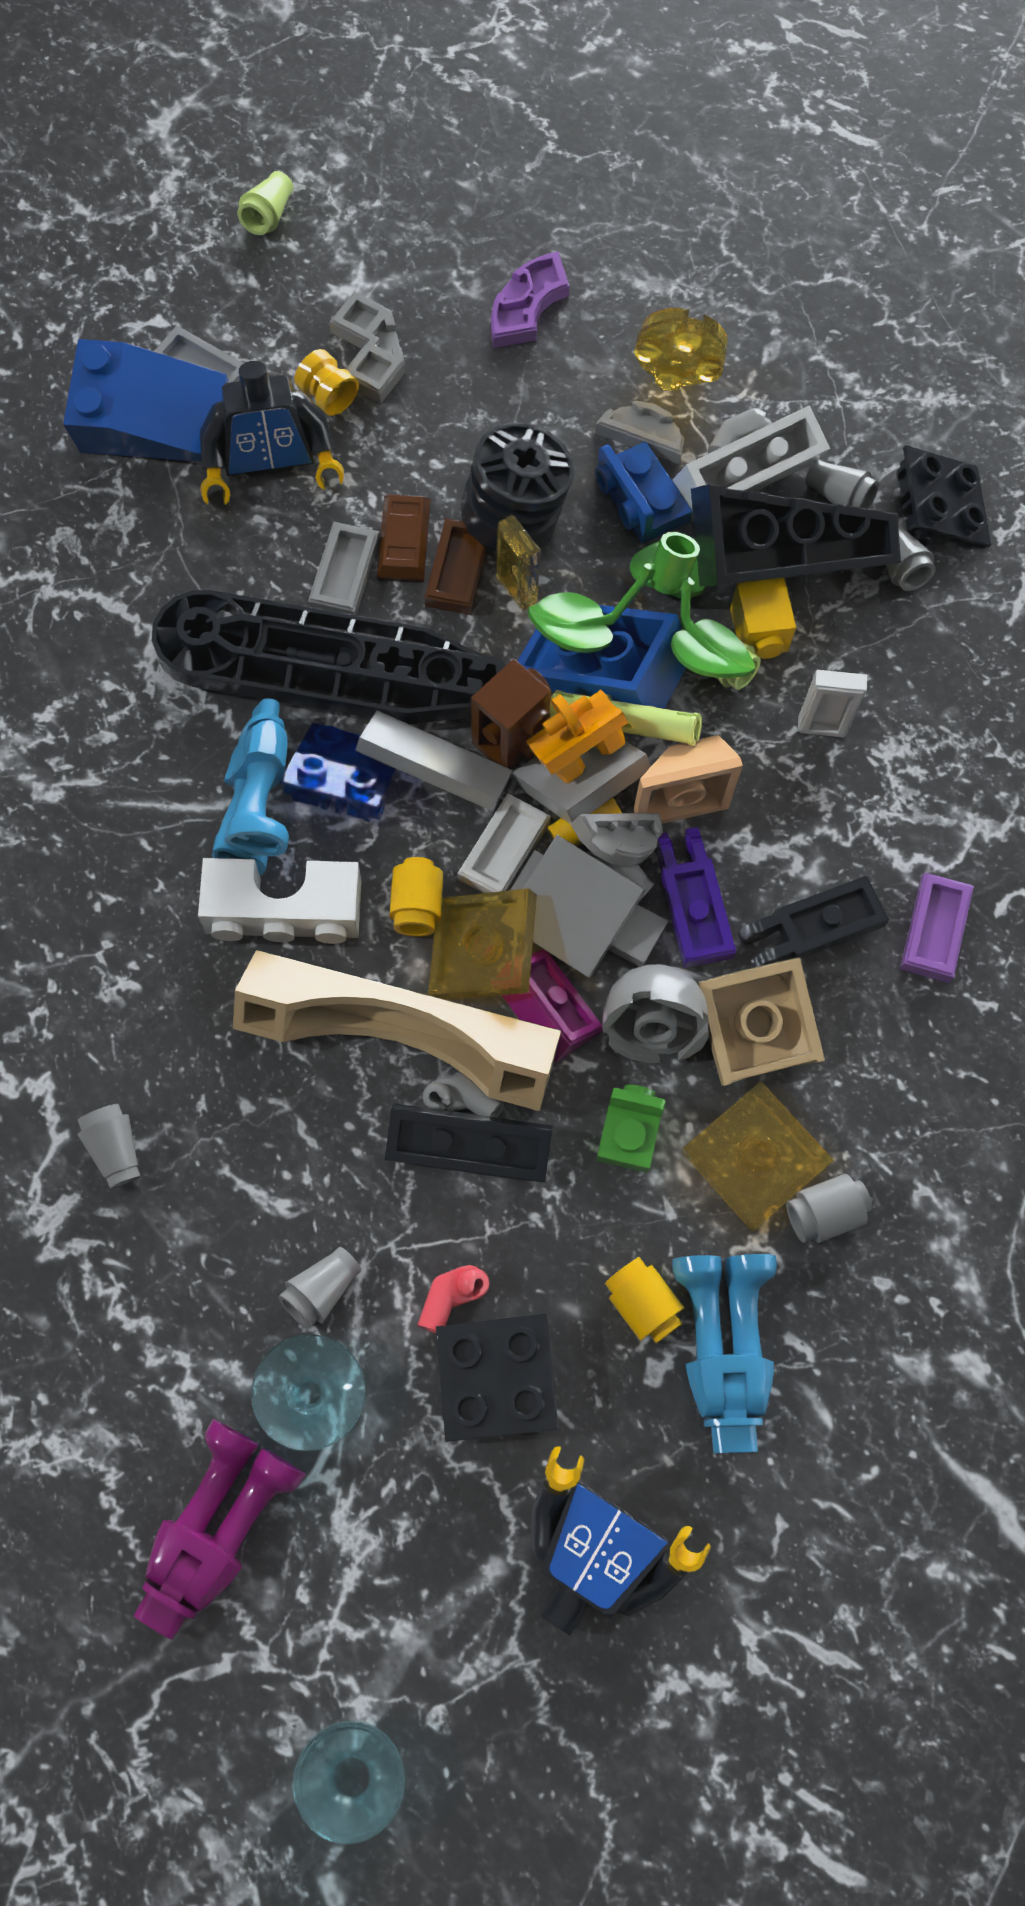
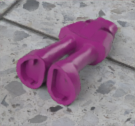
(192, 1566)

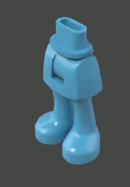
(253, 772)
(734, 1386)

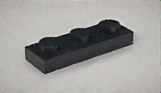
(468, 1142)

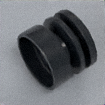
(518, 474)

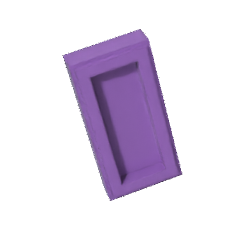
(936, 927)

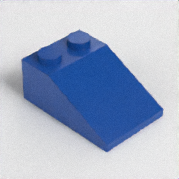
(138, 402)
(632, 669)

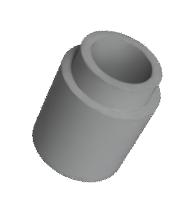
(829, 1209)

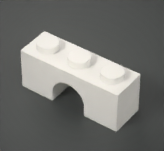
(321, 909)

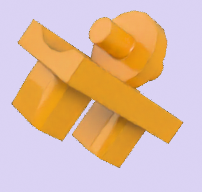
(575, 731)

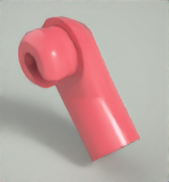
(450, 1291)

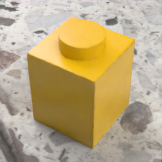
(763, 616)

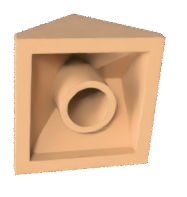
(690, 780)

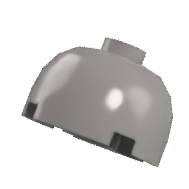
(656, 1013)

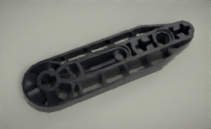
(194, 639)

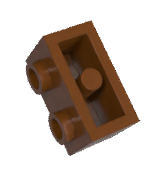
(509, 713)

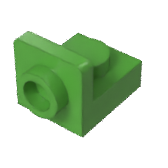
(631, 1128)

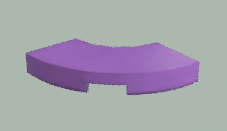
(525, 298)

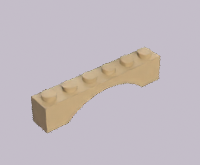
(300, 1000)

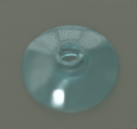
(278, 1388)

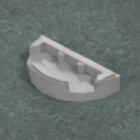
(643, 423)
(620, 837)

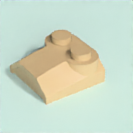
(761, 1020)

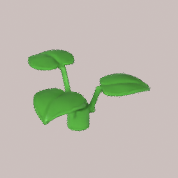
(671, 569)

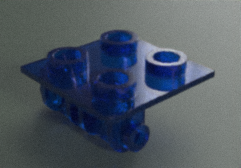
(331, 768)

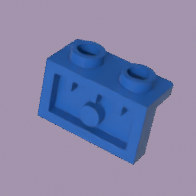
(641, 491)

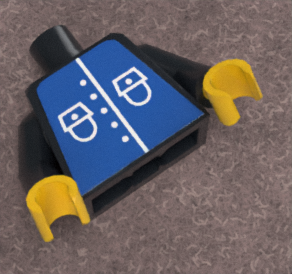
(263, 428)
(600, 1551)

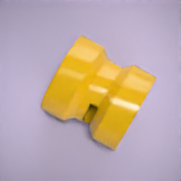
(321, 378)

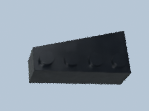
(772, 536)

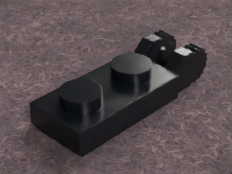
(818, 922)

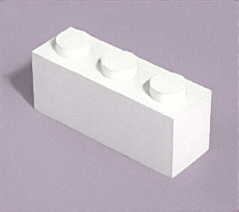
(758, 457)

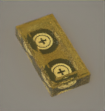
(517, 562)

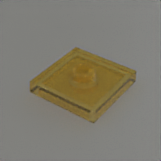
(483, 945)
(757, 1156)

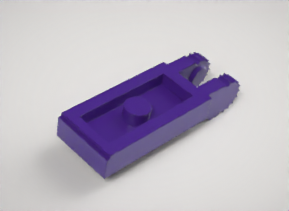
(695, 902)

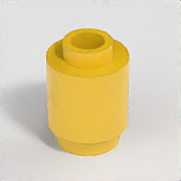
(416, 897)
(645, 1301)

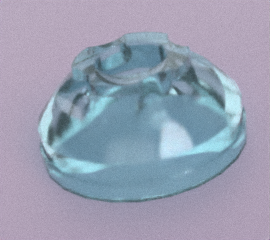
(340, 1816)

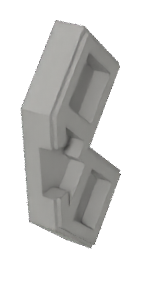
(372, 329)

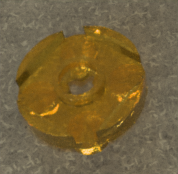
(699, 353)

